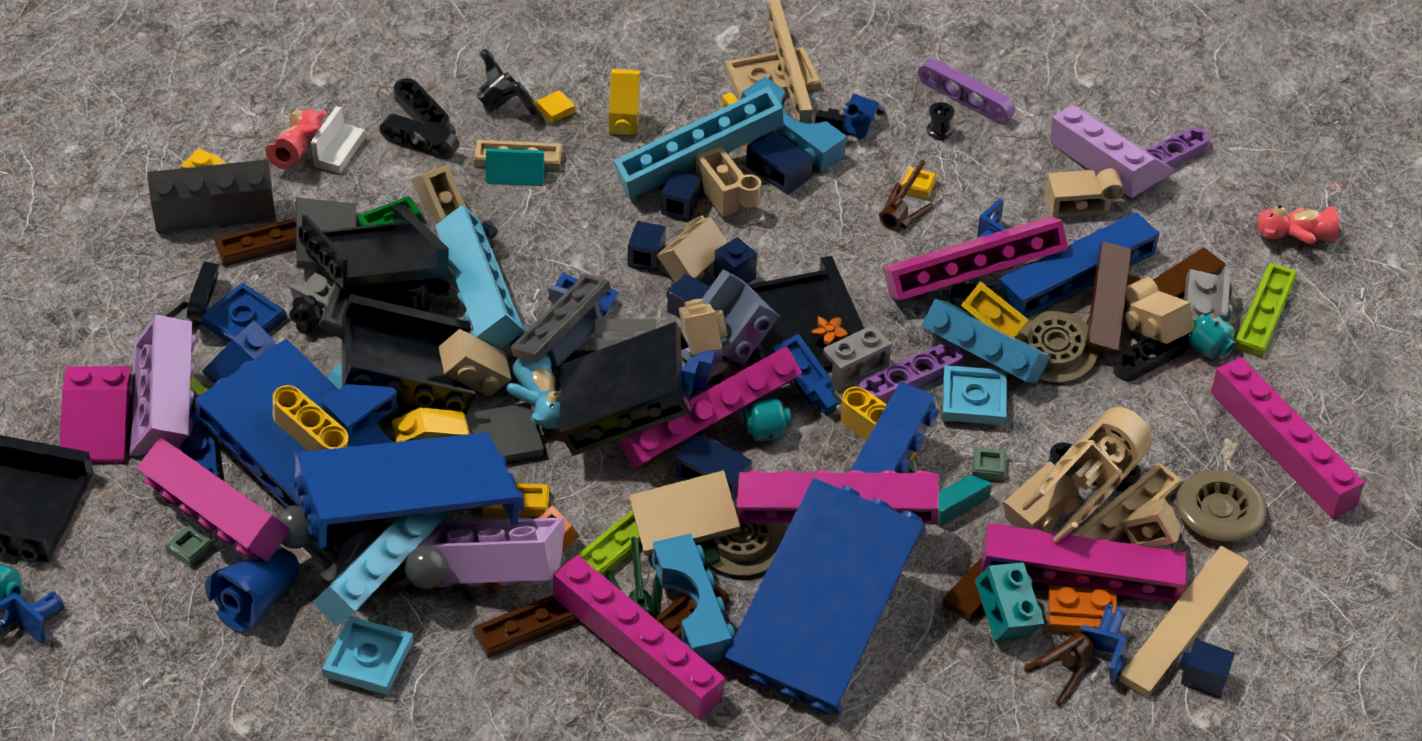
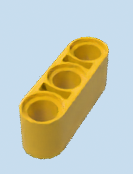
(862, 411)
(304, 413)

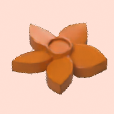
(829, 330)

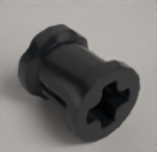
(940, 120)

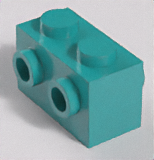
(1009, 601)

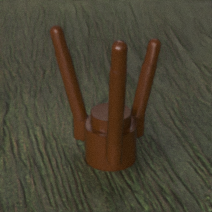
(896, 210)
(1072, 652)

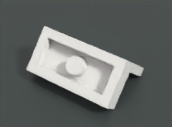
(336, 143)

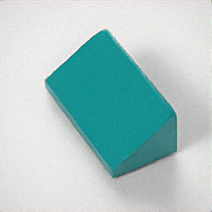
(515, 167)
(962, 497)

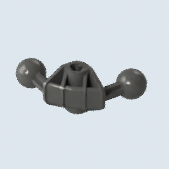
(424, 566)

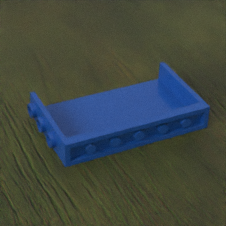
(242, 418)
(403, 480)
(824, 594)

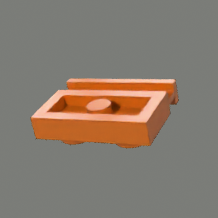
(1077, 606)

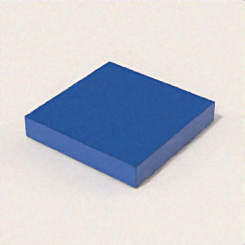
(238, 310)

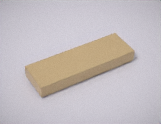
(552, 151)

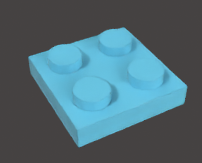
(974, 395)
(368, 655)

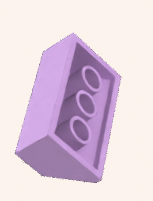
(1103, 148)
(162, 384)
(499, 551)

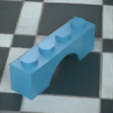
(819, 139)
(986, 342)
(681, 568)

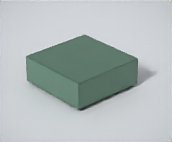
(989, 464)
(190, 546)

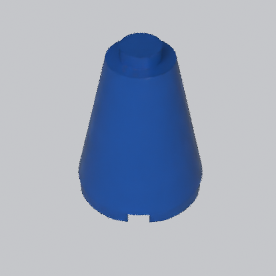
(250, 588)

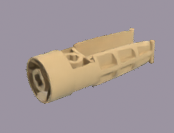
(1105, 455)

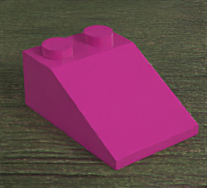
(97, 411)

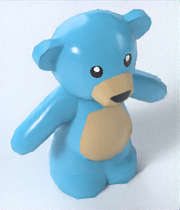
(537, 389)

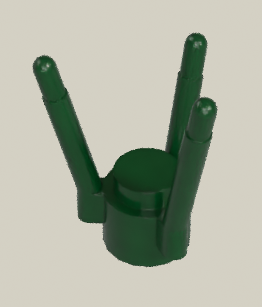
(640, 596)

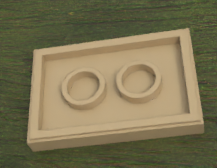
(749, 70)
(685, 507)

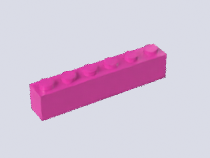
(975, 258)
(713, 406)
(1287, 438)
(777, 495)
(214, 500)
(1088, 562)
(638, 637)

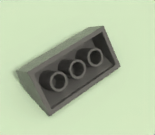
(211, 195)

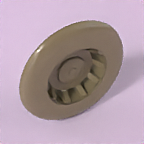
(1059, 336)
(1220, 513)
(743, 552)

